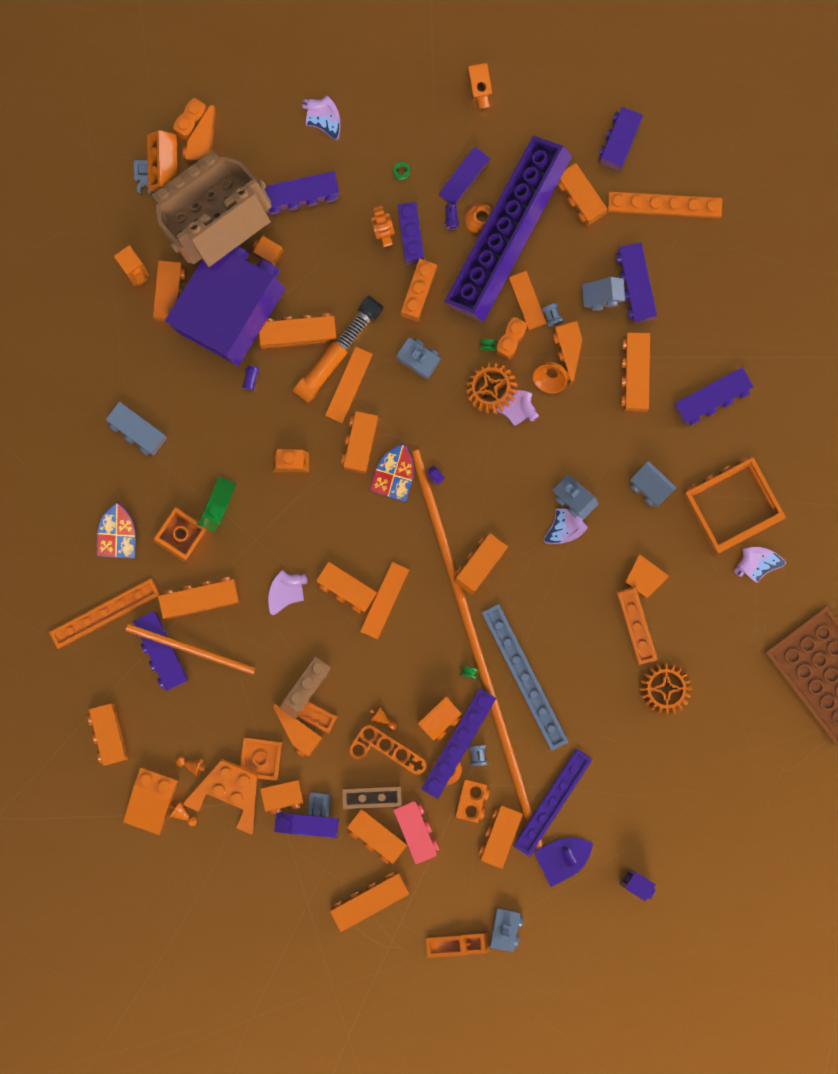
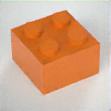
(179, 535)

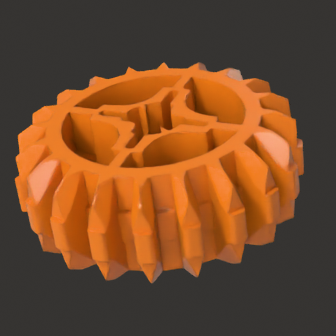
(498, 384)
(665, 697)

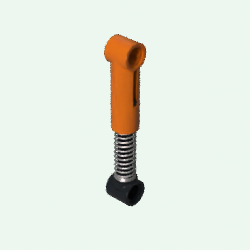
(334, 354)

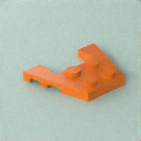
(232, 785)

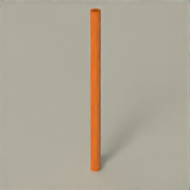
(190, 649)

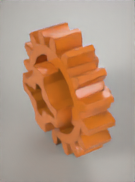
(382, 225)

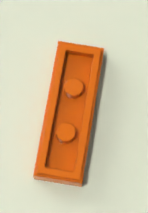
(527, 300)

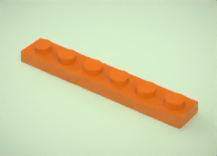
(665, 205)

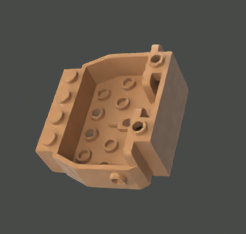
(211, 208)

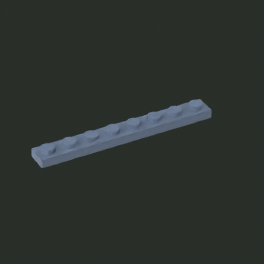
(524, 677)

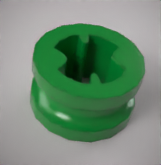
(397, 167)
(488, 345)
(469, 672)

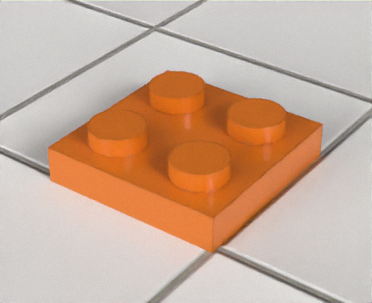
(262, 757)

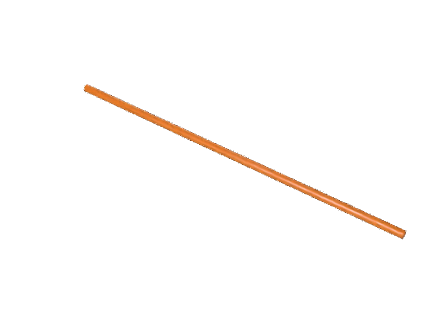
(473, 638)

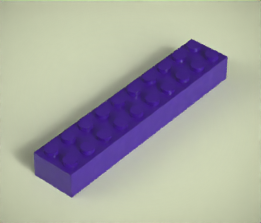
(508, 228)

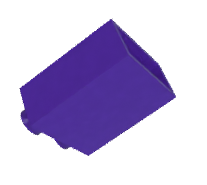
(227, 304)

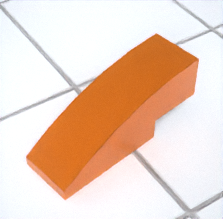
(457, 944)

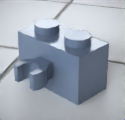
(603, 293)
(418, 357)
(575, 497)
(505, 930)

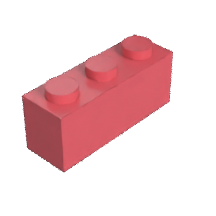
(416, 832)

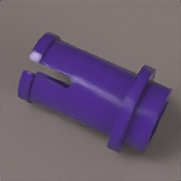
(451, 217)
(250, 377)

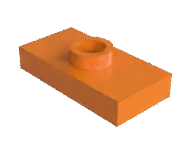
(318, 717)

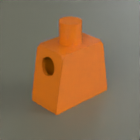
(479, 76)
(291, 460)
(645, 577)

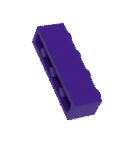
(302, 192)
(636, 282)
(713, 396)
(162, 656)

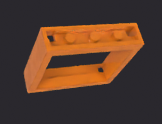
(725, 473)

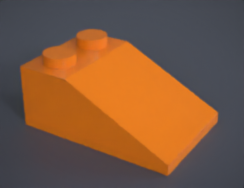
(439, 719)
(150, 800)

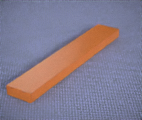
(104, 613)

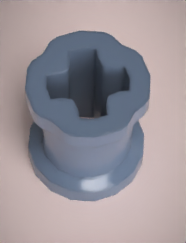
(552, 308)
(475, 762)

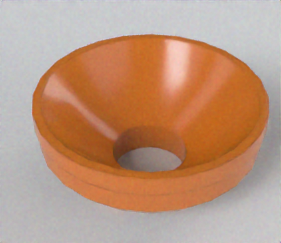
(471, 222)
(550, 383)

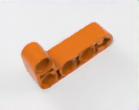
(391, 752)

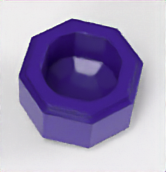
(435, 475)

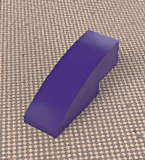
(464, 176)

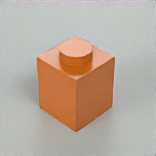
(267, 250)

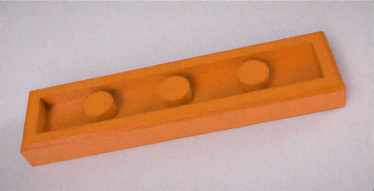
(349, 385)
(384, 600)
(637, 625)

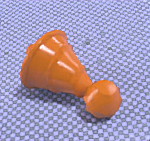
(380, 717)
(194, 766)
(180, 813)

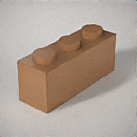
(305, 688)
(372, 797)

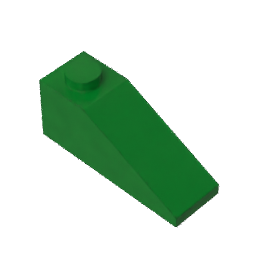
(216, 504)

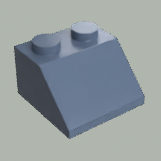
(651, 485)

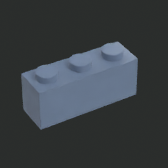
(135, 429)

